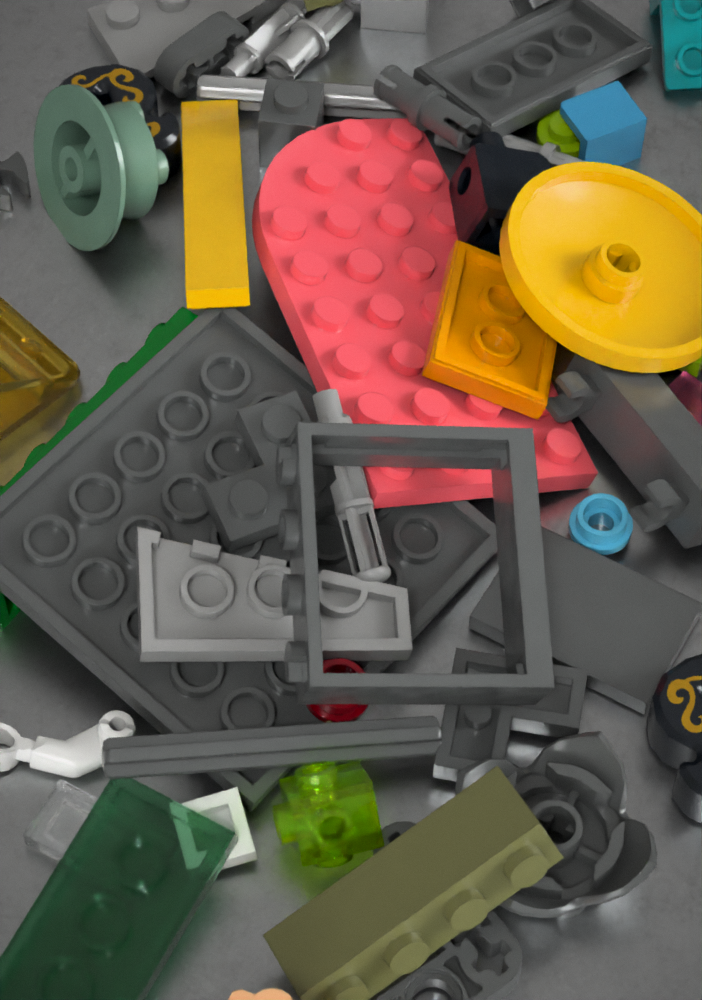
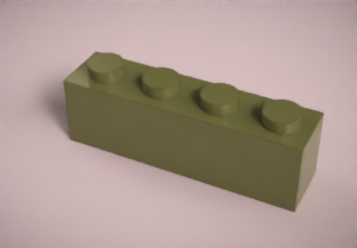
(414, 894)

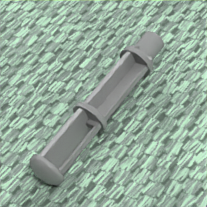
(251, 53)
(353, 501)

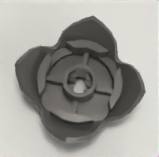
(581, 793)

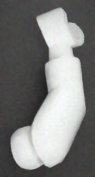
(68, 757)

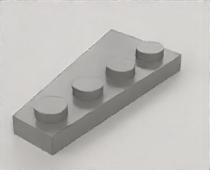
(140, 30)
(229, 608)

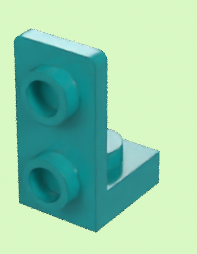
(680, 42)

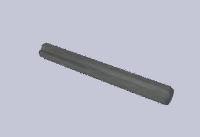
(270, 747)

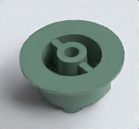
(94, 165)

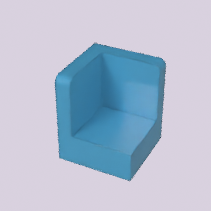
(606, 124)

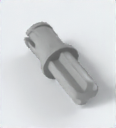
(307, 41)

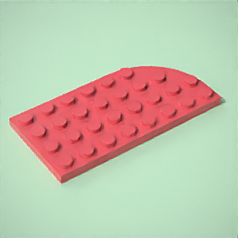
(357, 255)

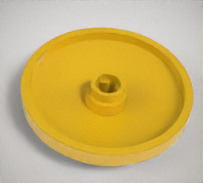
(608, 265)

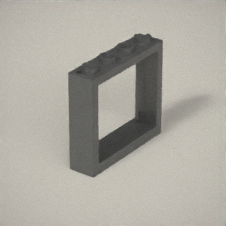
(519, 549)

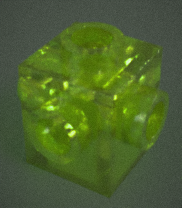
(328, 813)

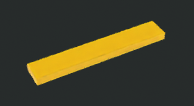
(213, 206)

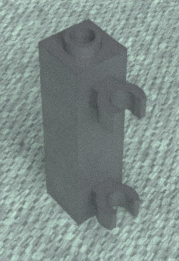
(645, 435)

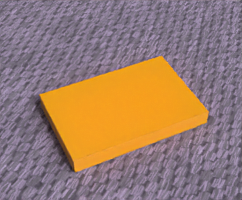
(486, 338)

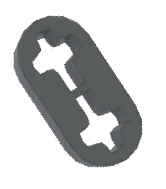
(199, 52)

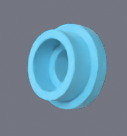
(601, 510)

